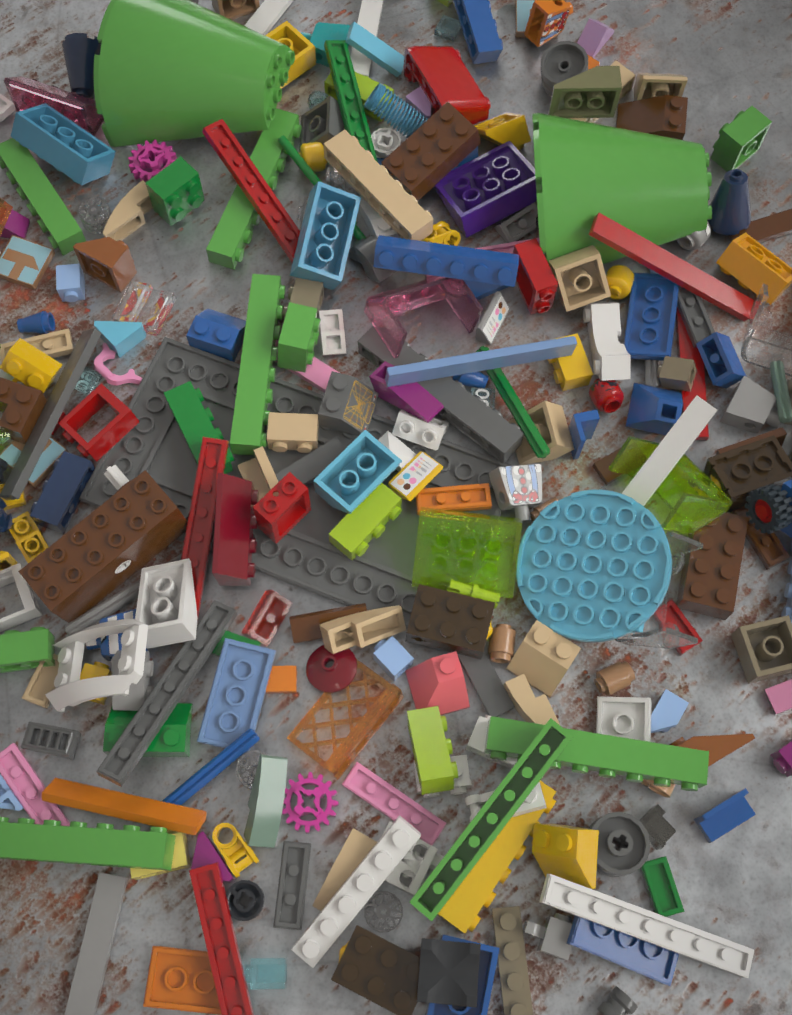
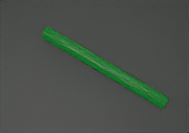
(517, 410)

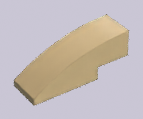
(129, 213)
(362, 628)
(531, 709)
(350, 856)

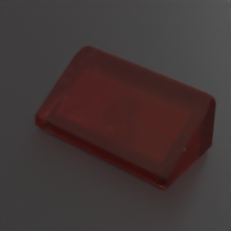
(267, 617)

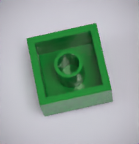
(175, 191)

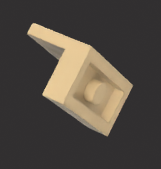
(259, 472)

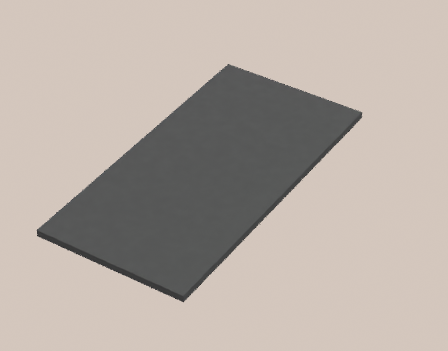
(304, 554)

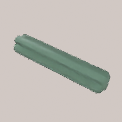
(781, 391)

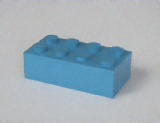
(62, 143)
(325, 235)

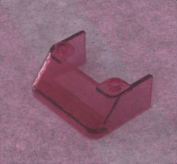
(387, 306)

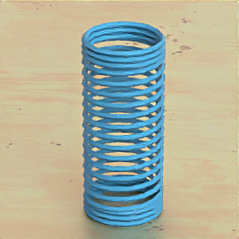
(403, 123)

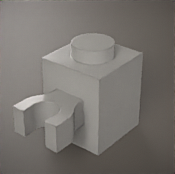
(552, 936)

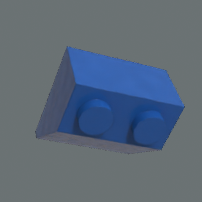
(217, 334)

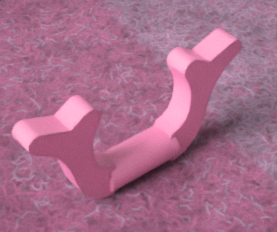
(113, 379)

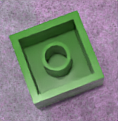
(740, 138)
(298, 337)

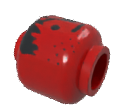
(606, 395)

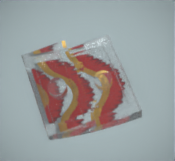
(145, 305)

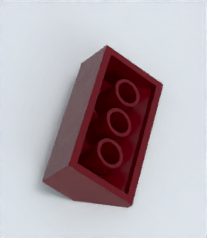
(234, 531)

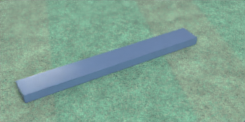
(480, 361)

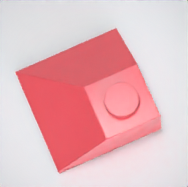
(439, 684)

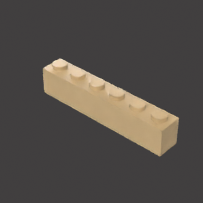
(378, 187)

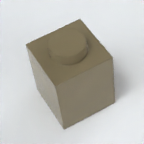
(677, 373)

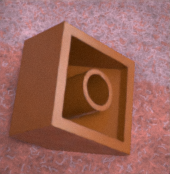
(107, 261)

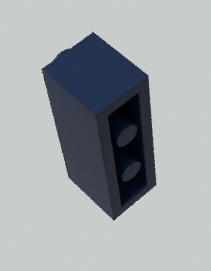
(62, 492)

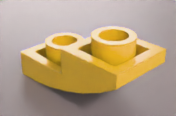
(28, 536)

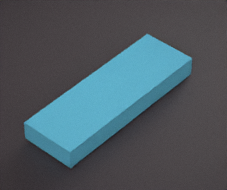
(375, 49)

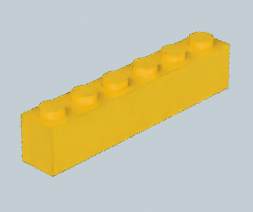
(492, 868)

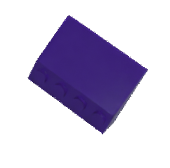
(488, 188)

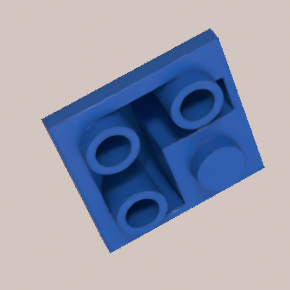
(653, 409)

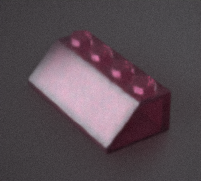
(30, 93)

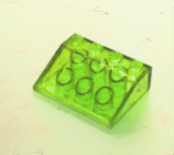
(467, 550)

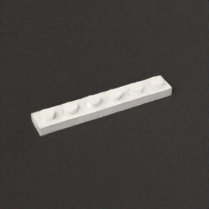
(356, 891)

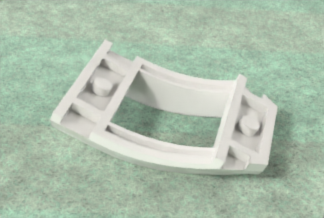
(72, 690)

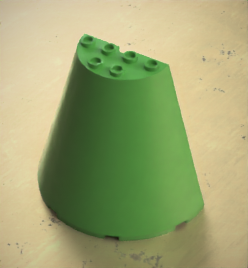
(180, 68)
(629, 176)

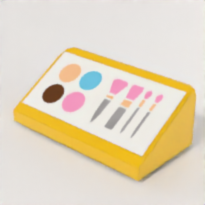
(414, 476)

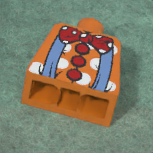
(547, 20)

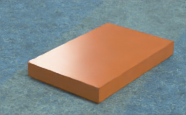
(181, 981)

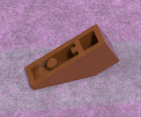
(717, 745)

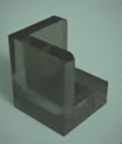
(657, 827)

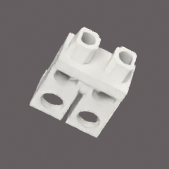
(413, 867)

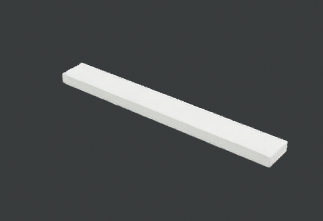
(646, 925)

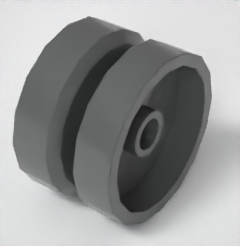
(561, 63)
(632, 841)

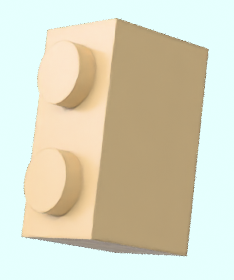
(292, 432)

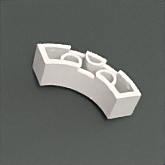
(608, 355)

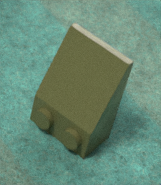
(588, 94)

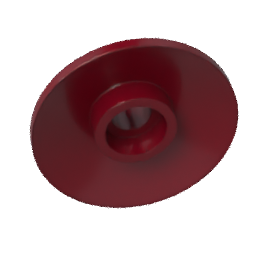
(333, 678)

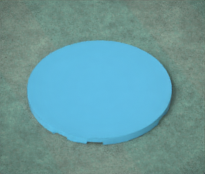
(594, 566)

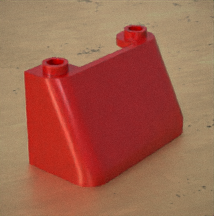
(446, 80)

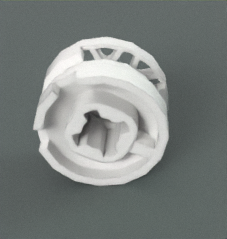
(382, 137)

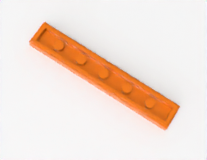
(124, 806)

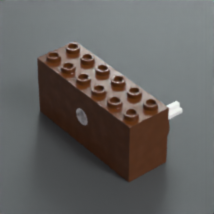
(105, 546)

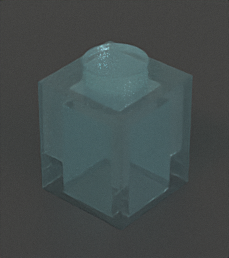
(267, 973)

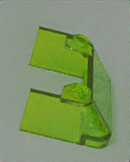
(686, 489)

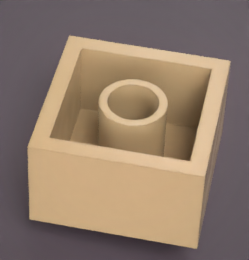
(580, 278)

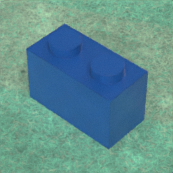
(721, 360)

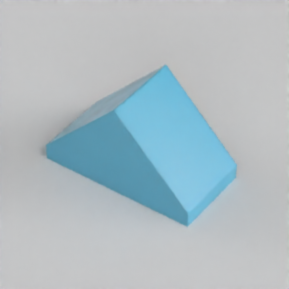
(121, 335)

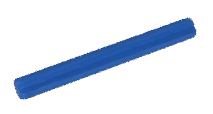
(213, 768)

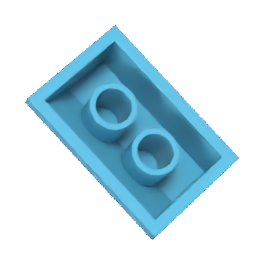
(356, 473)

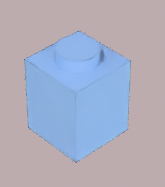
(70, 282)
(392, 657)

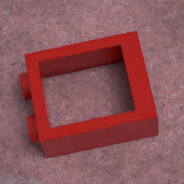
(535, 277)
(110, 434)
(281, 513)

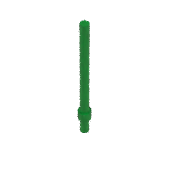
(309, 173)

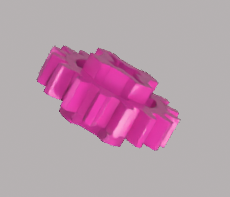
(150, 160)
(318, 793)

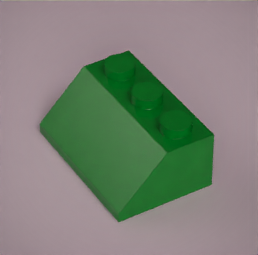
(171, 740)

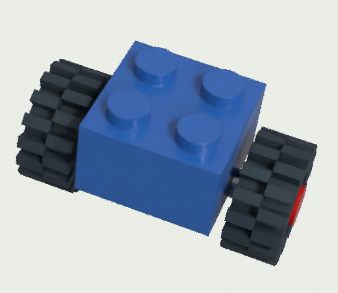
(771, 508)

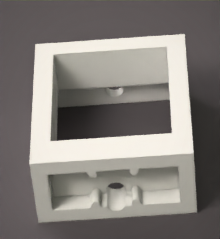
(27, 594)

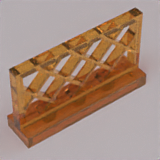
(358, 735)

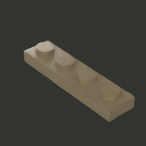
(512, 961)

